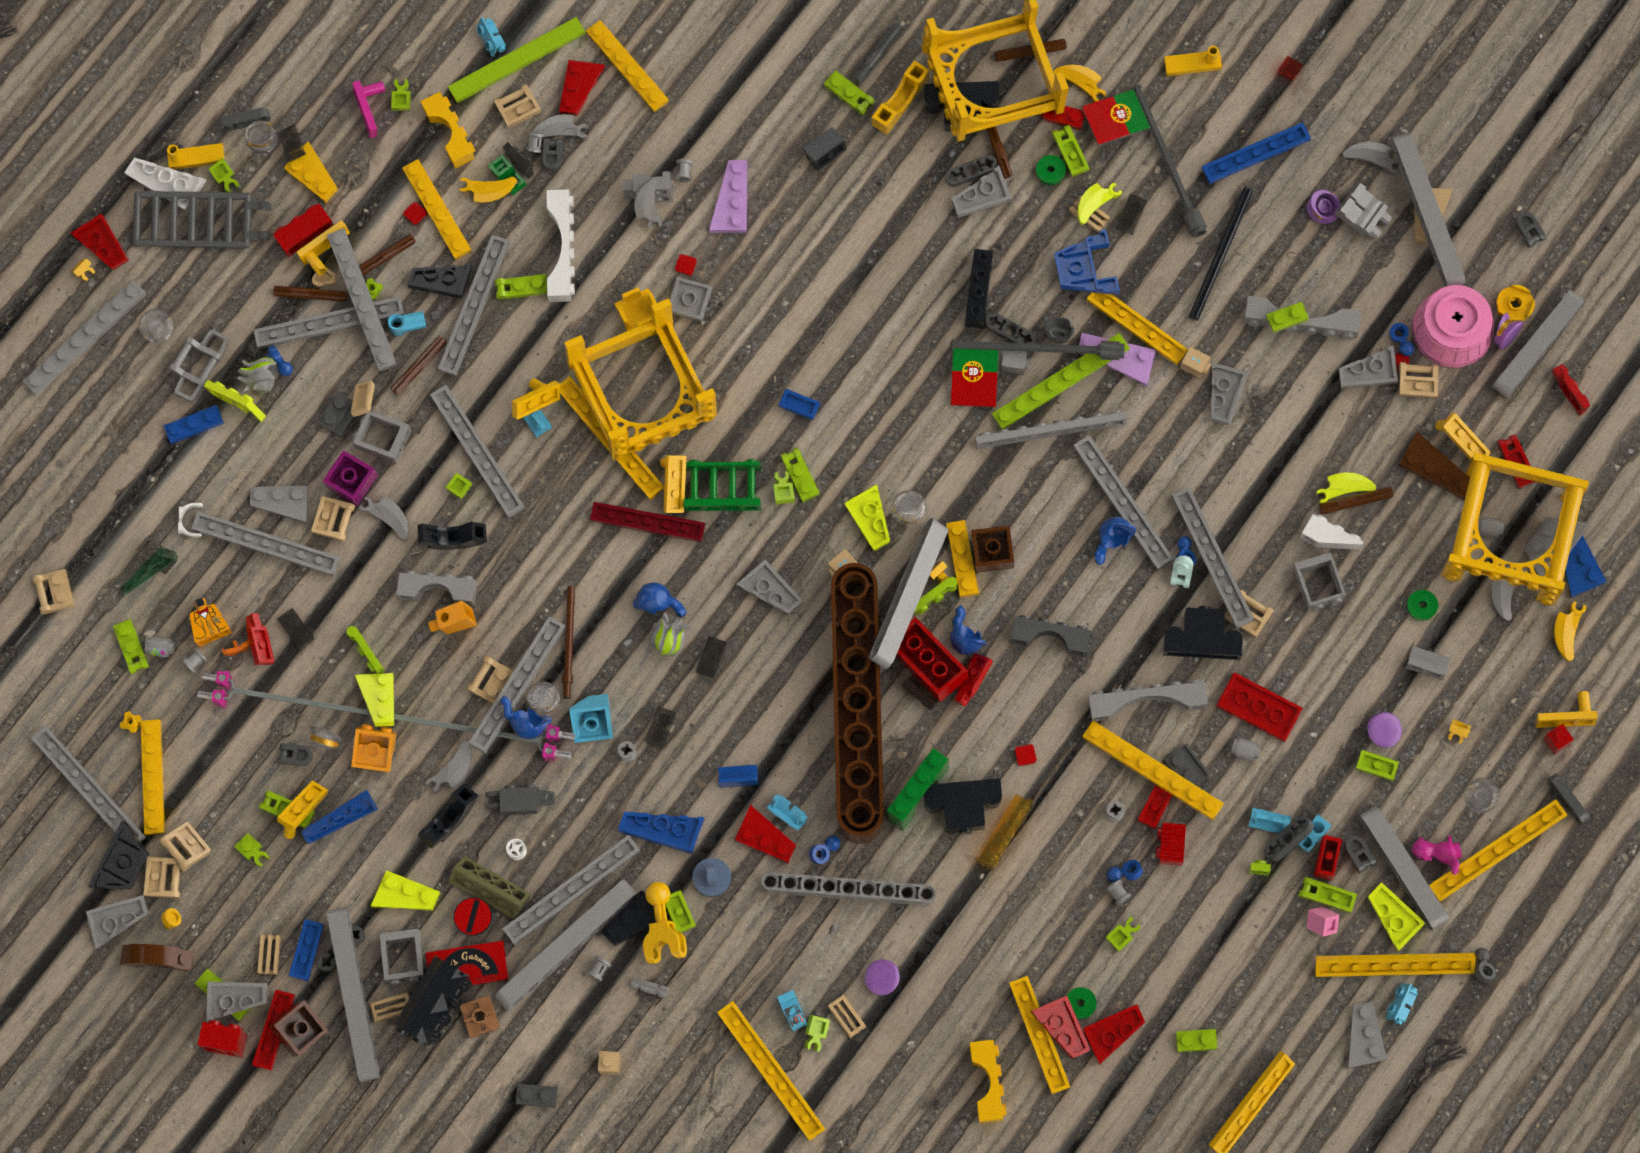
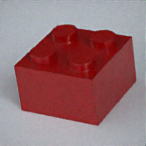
(222, 1039)

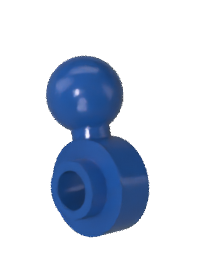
(1406, 348)
(284, 367)
(1184, 544)
(831, 844)
(1131, 870)

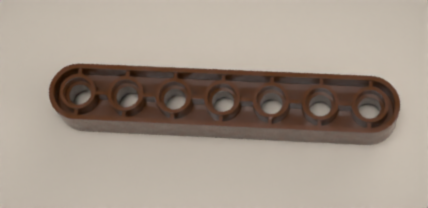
(853, 721)

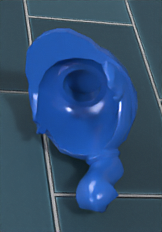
(1113, 534)
(655, 598)
(962, 637)
(525, 724)

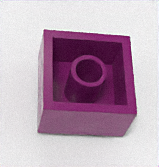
(350, 478)

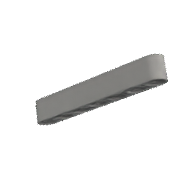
(1538, 344)
(1404, 868)

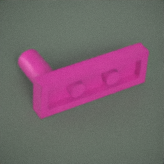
(360, 95)

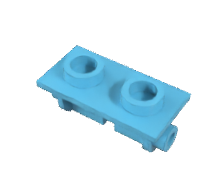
(487, 29)
(537, 422)
(793, 817)
(1269, 821)
(1404, 995)

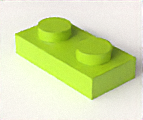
(1287, 317)
(1377, 765)
(680, 912)
(1196, 1040)

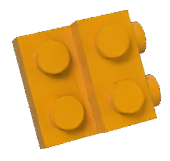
(373, 748)

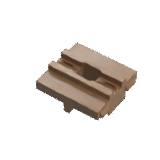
(469, 1014)

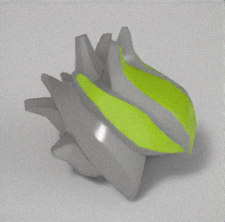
(259, 375)
(668, 635)

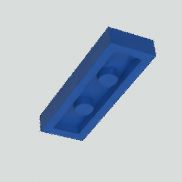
(193, 424)
(306, 950)

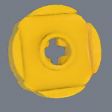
(1513, 293)

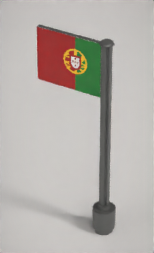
(1129, 115)
(977, 366)

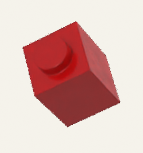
(1558, 739)

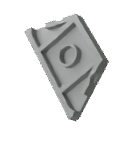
(1544, 538)

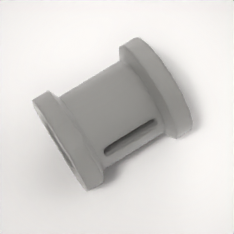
(534, 142)
(683, 170)
(194, 660)
(623, 747)
(1110, 815)
(1118, 892)
(598, 968)

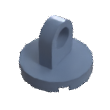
(712, 877)

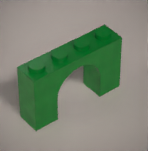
(930, 771)

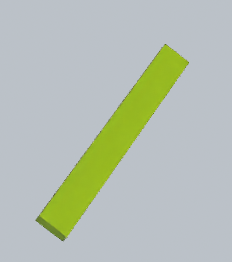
(516, 60)

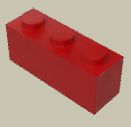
(302, 229)

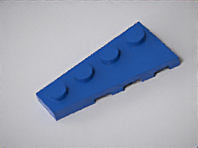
(1582, 570)
(347, 813)
(670, 831)

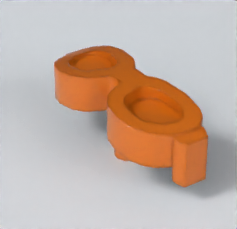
(233, 651)

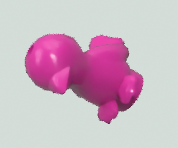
(1444, 852)

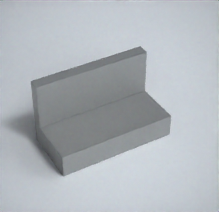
(1427, 663)

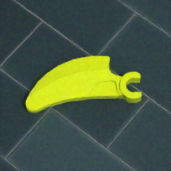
(1093, 199)
(1345, 483)

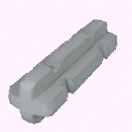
(649, 987)

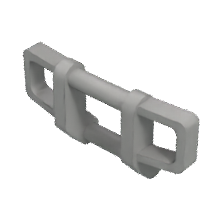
(200, 347)

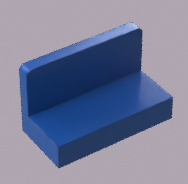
(738, 776)

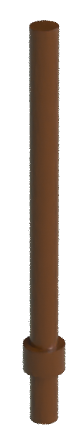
(567, 677)

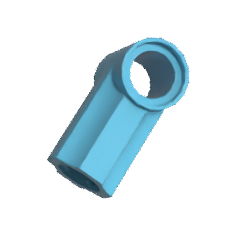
(409, 323)

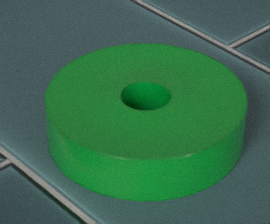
(1055, 163)
(1416, 611)
(1089, 1002)

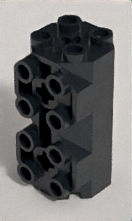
(432, 1002)

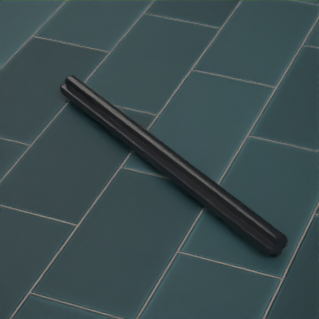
(1220, 254)

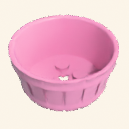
(1444, 338)

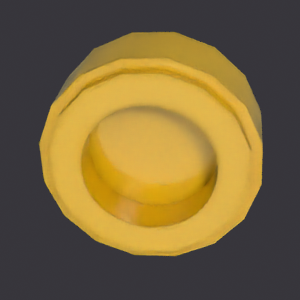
(170, 918)

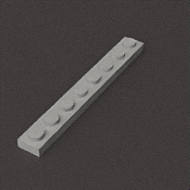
(362, 300)
(474, 305)
(322, 324)
(84, 337)
(1042, 430)
(477, 451)
(1123, 502)
(266, 543)
(1213, 558)
(517, 684)
(83, 781)
(571, 890)

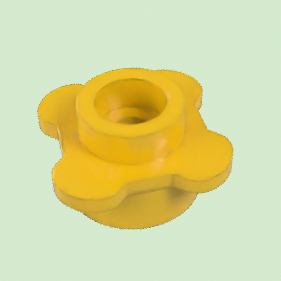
(133, 727)

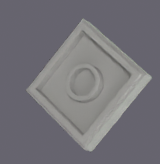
(690, 299)

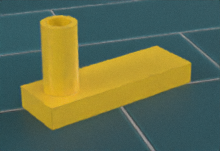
(1193, 62)
(194, 156)
(312, 250)
(540, 397)
(1462, 436)
(674, 483)
(1584, 717)
(301, 808)

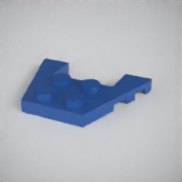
(1077, 268)

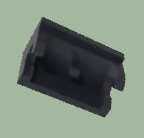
(825, 148)

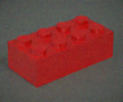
(930, 661)

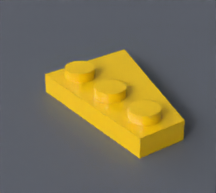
(312, 174)

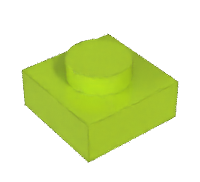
(458, 486)
(1260, 868)

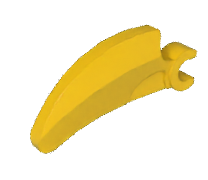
(1083, 78)
(489, 190)
(1565, 630)

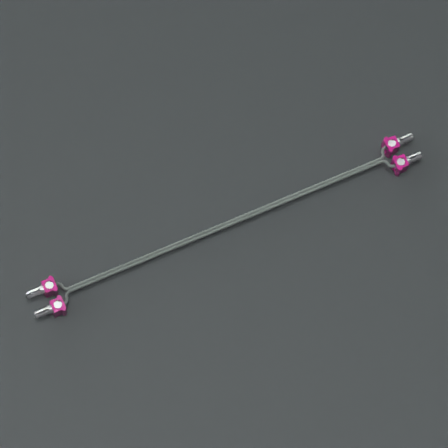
(224, 680)

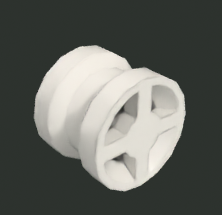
(514, 846)

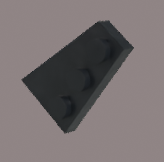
(444, 281)
(630, 920)

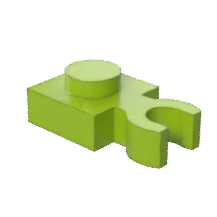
(401, 98)
(222, 173)
(783, 490)
(250, 848)
(1121, 935)
(816, 1028)

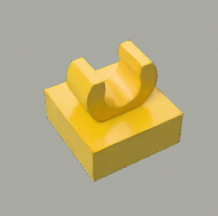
(81, 268)
(937, 572)
(1460, 729)

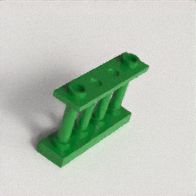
(731, 502)

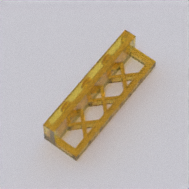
(1005, 832)

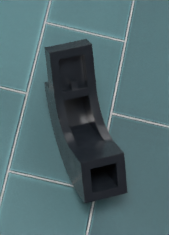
(451, 538)
(450, 818)

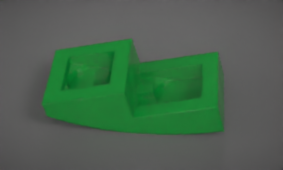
(504, 169)

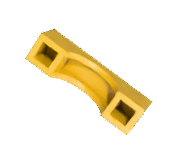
(909, 87)
(458, 149)
(984, 1056)

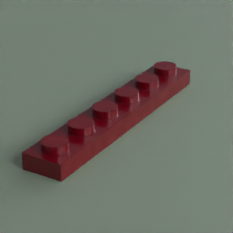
(647, 522)

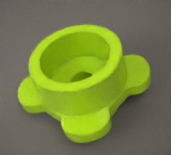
(377, 288)

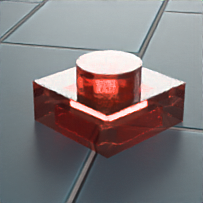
(1290, 68)

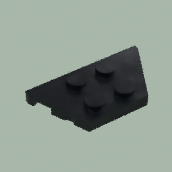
(121, 861)

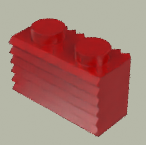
(1172, 844)
(1328, 857)

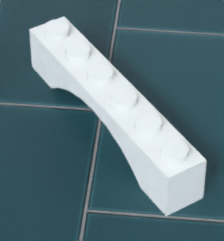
(559, 281)

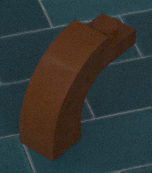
(156, 956)

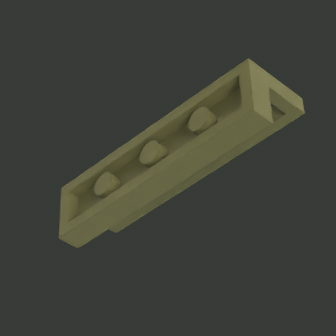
(486, 888)

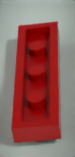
(269, 1042)

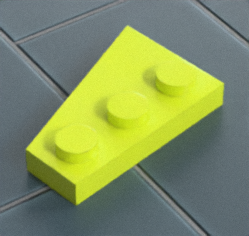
(232, 396)
(869, 516)
(379, 697)
(404, 894)
(1395, 916)

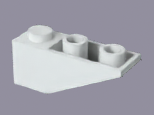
(1325, 535)

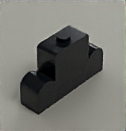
(979, 93)
(1203, 636)
(964, 803)

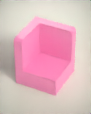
(1322, 921)

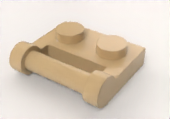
(520, 110)
(1418, 386)
(327, 515)
(59, 589)
(1257, 625)
(495, 683)
(189, 841)
(156, 878)

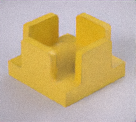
(635, 308)

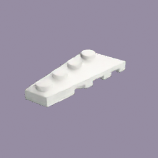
(164, 179)

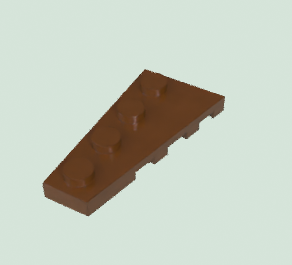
(1434, 467)

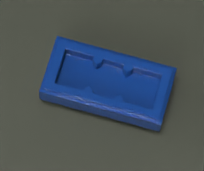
(799, 404)

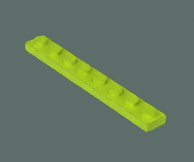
(1052, 387)

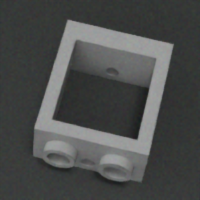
(398, 444)
(1312, 564)
(398, 937)

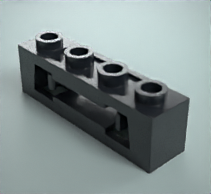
(978, 288)

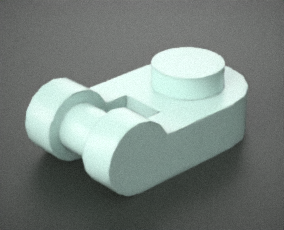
(1182, 566)

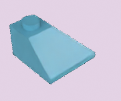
(591, 719)

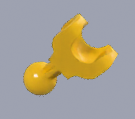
(662, 931)

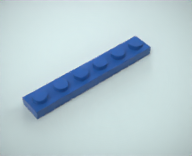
(1256, 153)

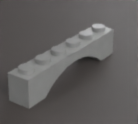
(1341, 323)
(1188, 696)

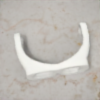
(182, 510)

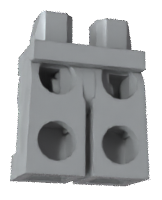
(664, 188)
(1363, 212)

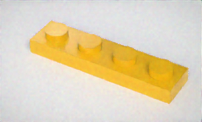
(962, 559)

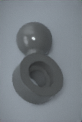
(1484, 971)

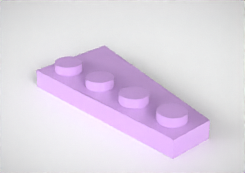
(731, 206)
(1136, 361)

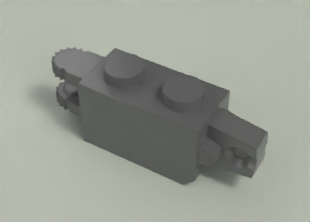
(520, 800)

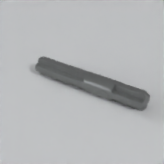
(878, 53)

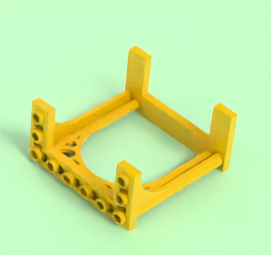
(941, 41)
(619, 443)
(1549, 585)

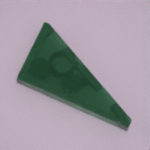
(156, 563)

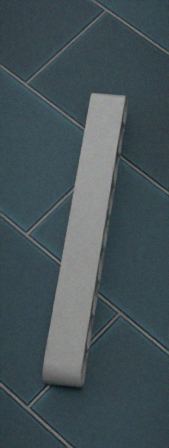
(1427, 210)
(908, 593)
(840, 883)
(565, 945)
(353, 994)

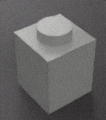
(1015, 362)

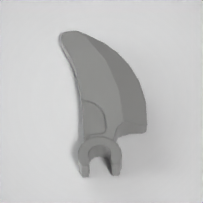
(560, 126)
(1373, 153)
(645, 202)
(390, 514)
(1501, 597)
(455, 770)

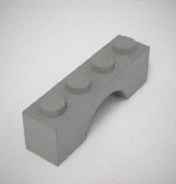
(413, 586)

